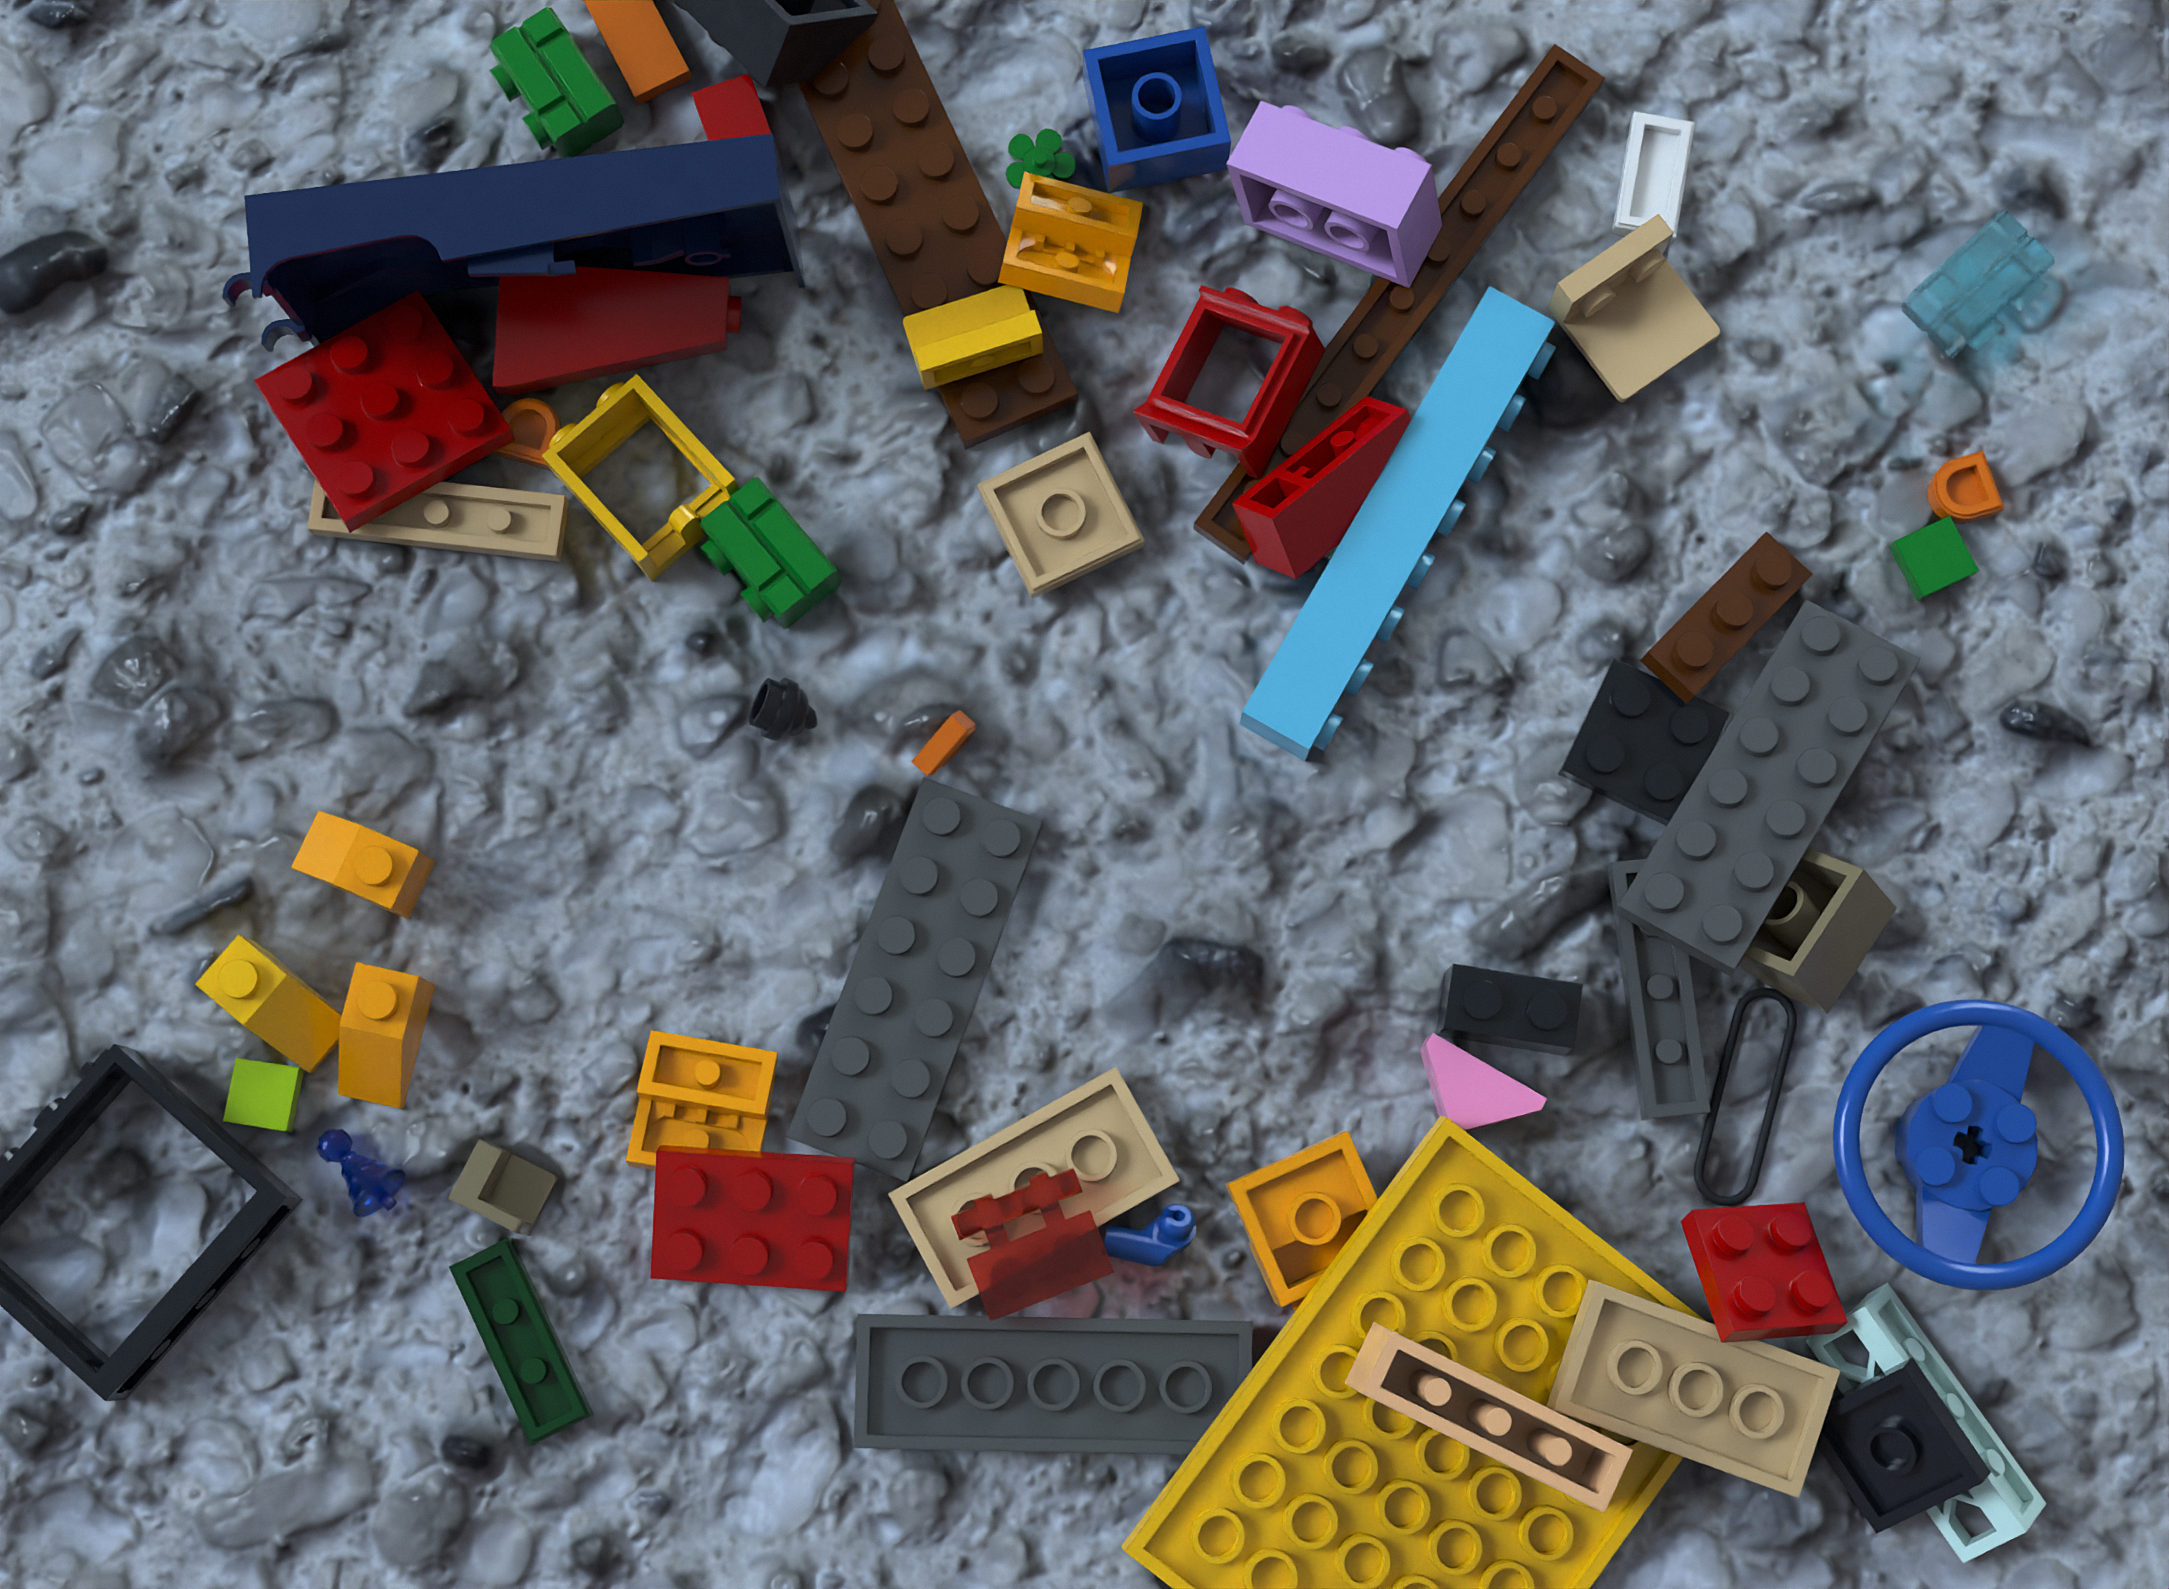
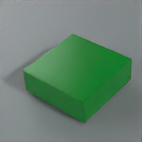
(1933, 558)

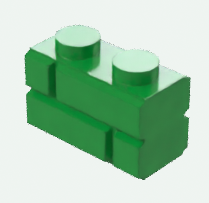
(555, 84)
(769, 554)

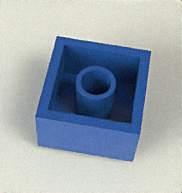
(1156, 109)

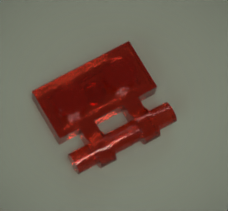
(1039, 1263)

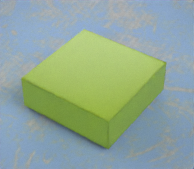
(263, 1095)

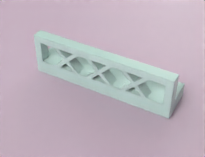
(1894, 1337)

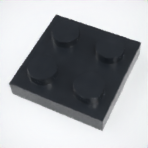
(1642, 743)
(1898, 1446)

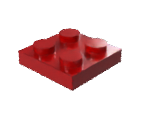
(1763, 1272)

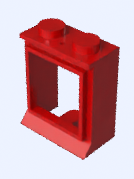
(1275, 401)

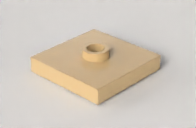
(1060, 515)

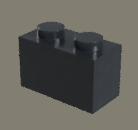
(1509, 1009)

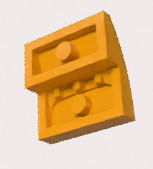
(1071, 242)
(700, 1096)

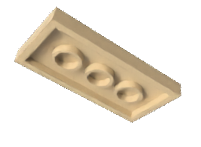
(1088, 1129)
(1687, 1393)

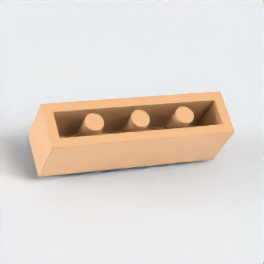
(1488, 1417)

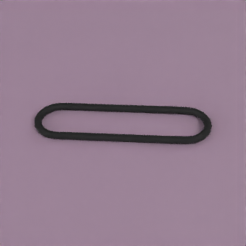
(1771, 1105)

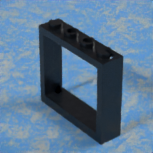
(57, 1131)

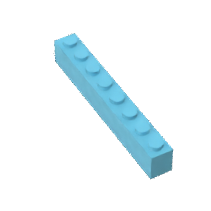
(1397, 524)

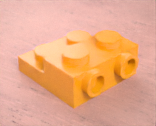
(1302, 1213)

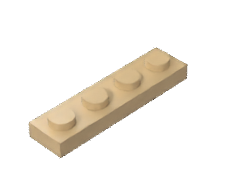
(460, 520)

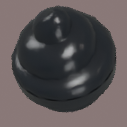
(781, 710)

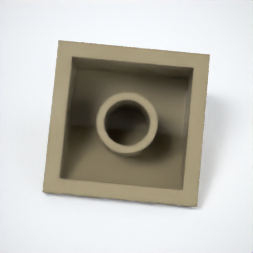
(1819, 931)

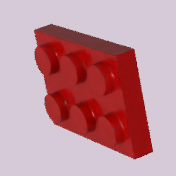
(752, 1218)

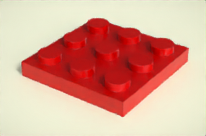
(384, 410)

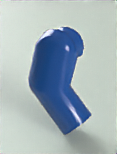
(1157, 1241)

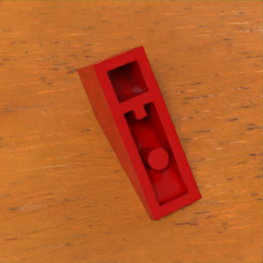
(1316, 493)

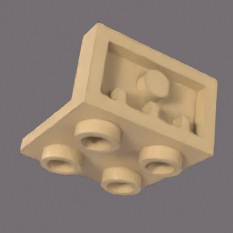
(1632, 312)

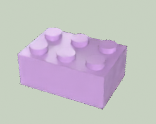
(1336, 192)

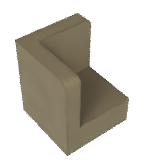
(503, 1188)

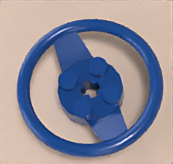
(1985, 1101)

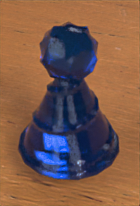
(368, 1181)

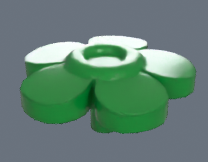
(1038, 158)

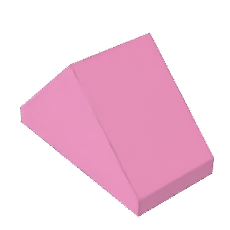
(1471, 1090)

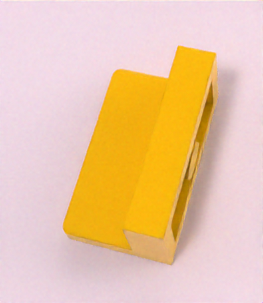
(973, 335)

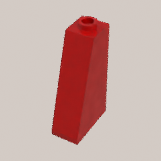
(605, 324)

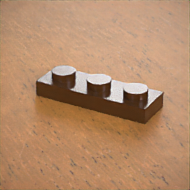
(1726, 617)

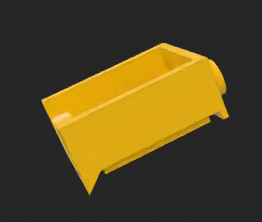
(617, 417)

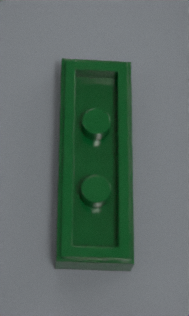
(521, 1341)

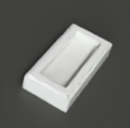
(1653, 172)

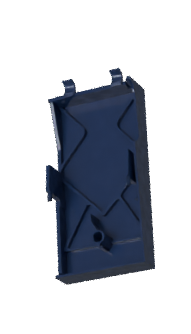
(663, 209)

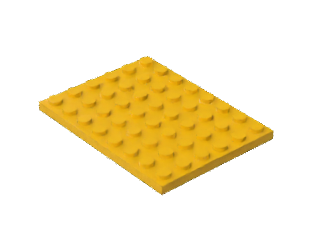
(1344, 1493)

